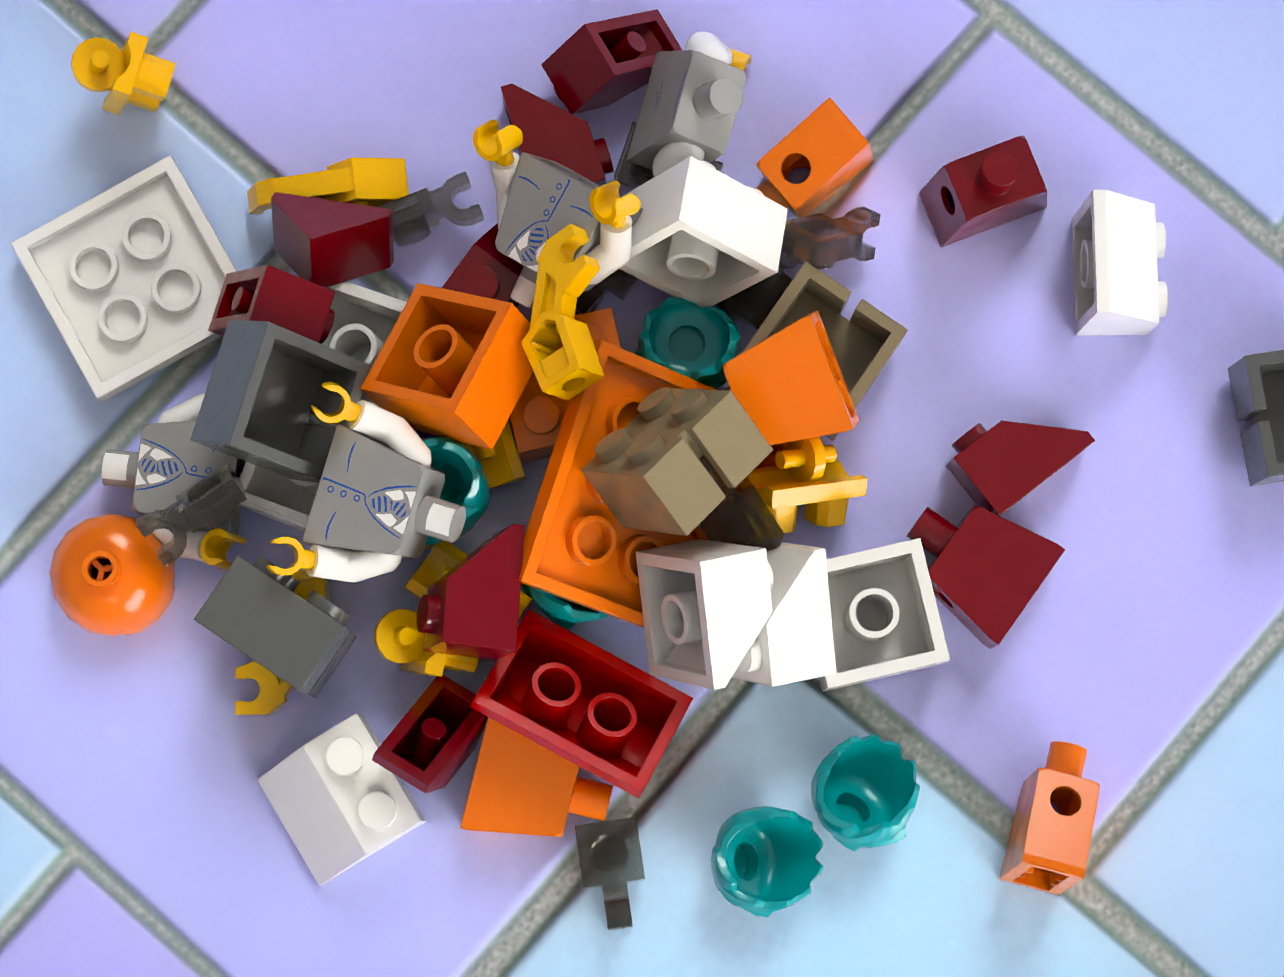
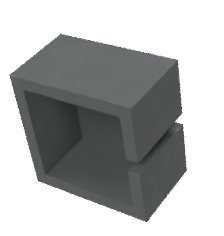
(265, 394)
(1259, 397)
(275, 626)

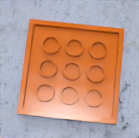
(572, 537)

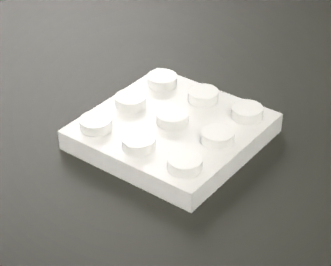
(129, 277)

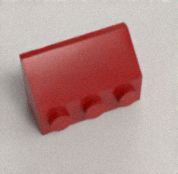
(583, 704)

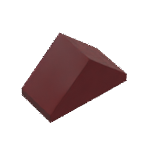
(331, 238)

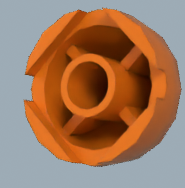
(134, 591)

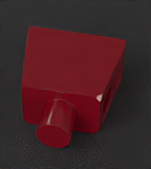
(986, 190)
(984, 568)

